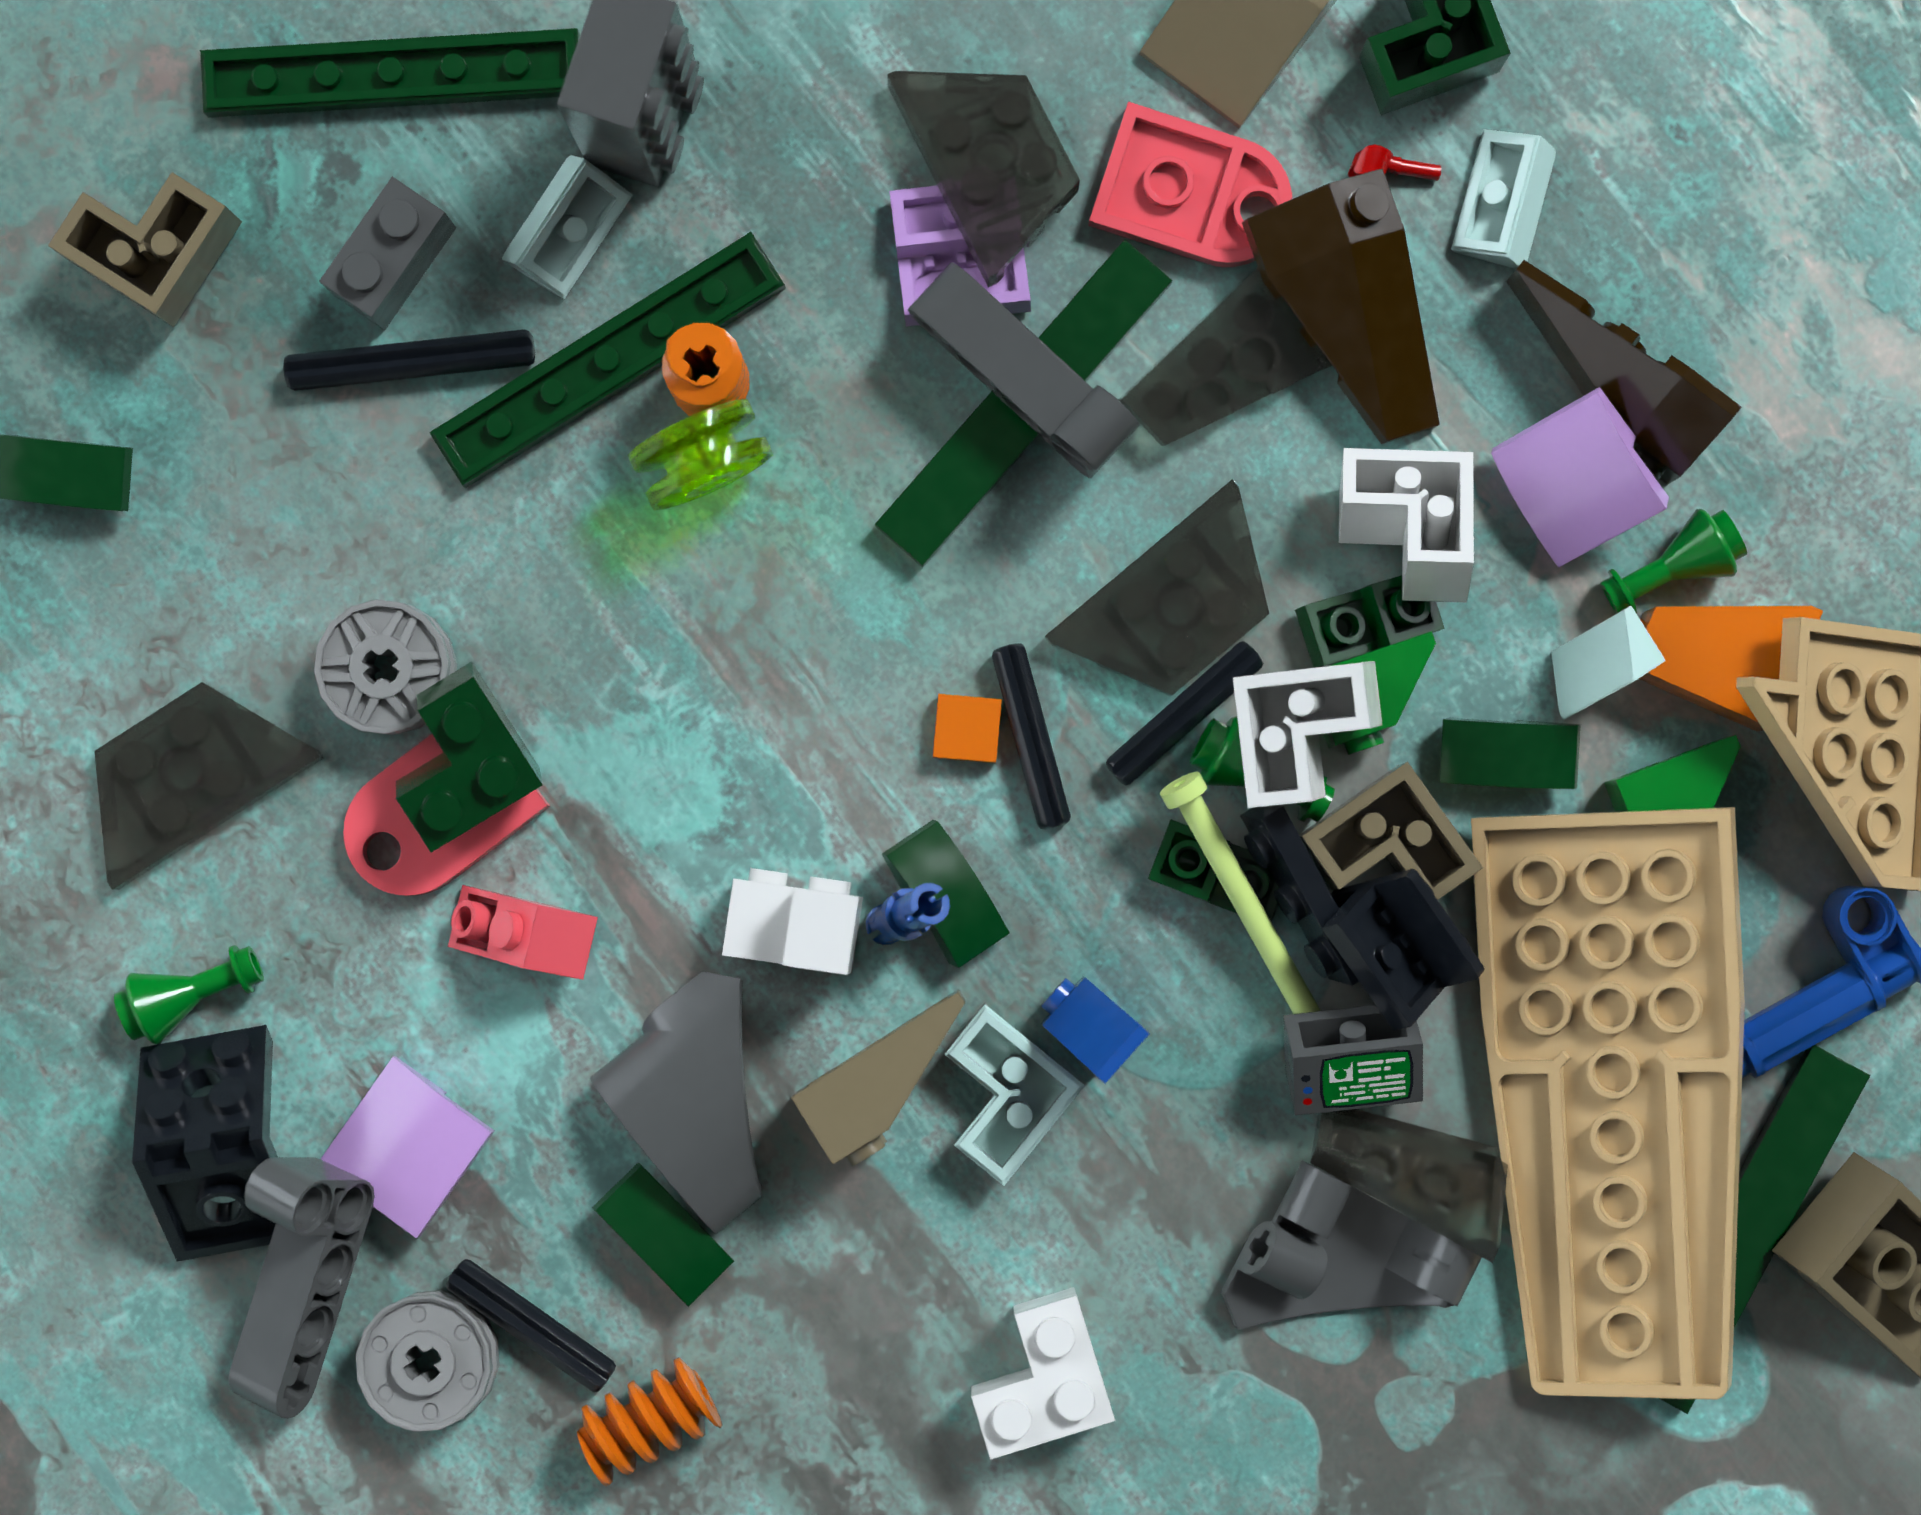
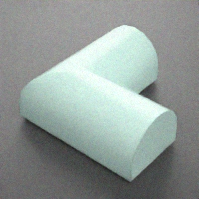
(1026, 1087)

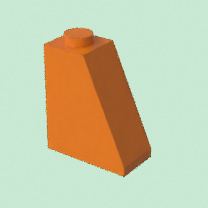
(1713, 647)

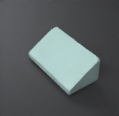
(1504, 197)
(567, 226)
(1603, 661)

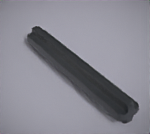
(409, 360)

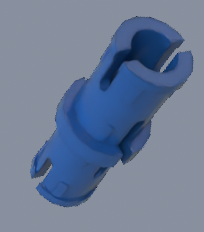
(907, 914)

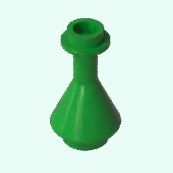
(1701, 549)
(1221, 764)
(159, 1002)

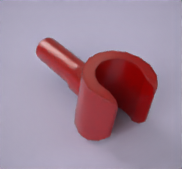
(1378, 157)

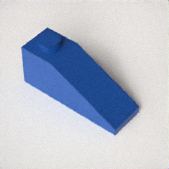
(1092, 1026)

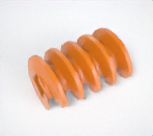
(704, 348)
(646, 1420)

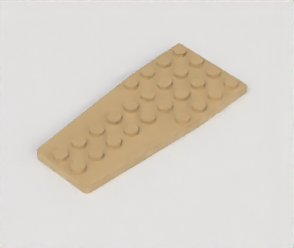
(1617, 1090)

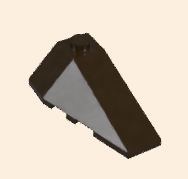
(1351, 284)
(1663, 403)

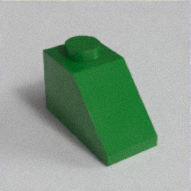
(1397, 674)
(1679, 782)

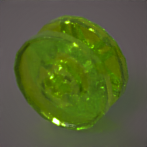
(700, 454)

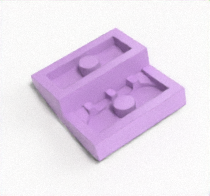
(931, 240)
(1579, 477)
(408, 1145)

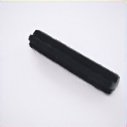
(1183, 713)
(1031, 736)
(530, 1325)

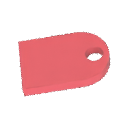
(1184, 187)
(418, 870)

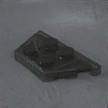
(988, 157)
(1175, 601)
(186, 776)

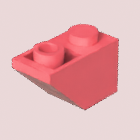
(522, 932)

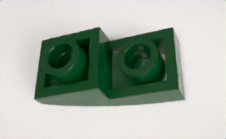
(65, 472)
(1364, 622)
(1510, 753)
(1185, 868)
(972, 918)
(663, 1234)

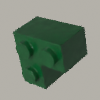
(1434, 53)
(480, 765)

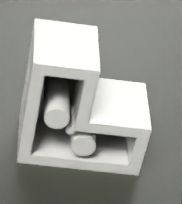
(1415, 503)
(1282, 725)
(792, 924)
(1058, 1392)

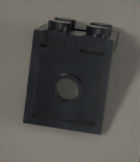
(205, 1144)

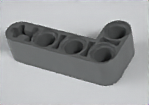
(1022, 371)
(302, 1280)

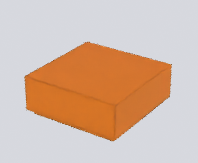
(967, 728)

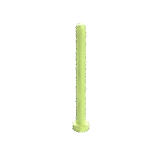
(1186, 795)

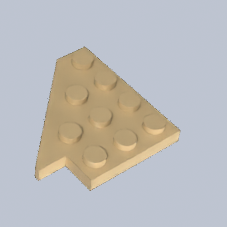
(1851, 738)

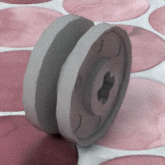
(347, 667)
(427, 1398)

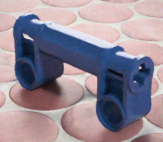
(1877, 966)

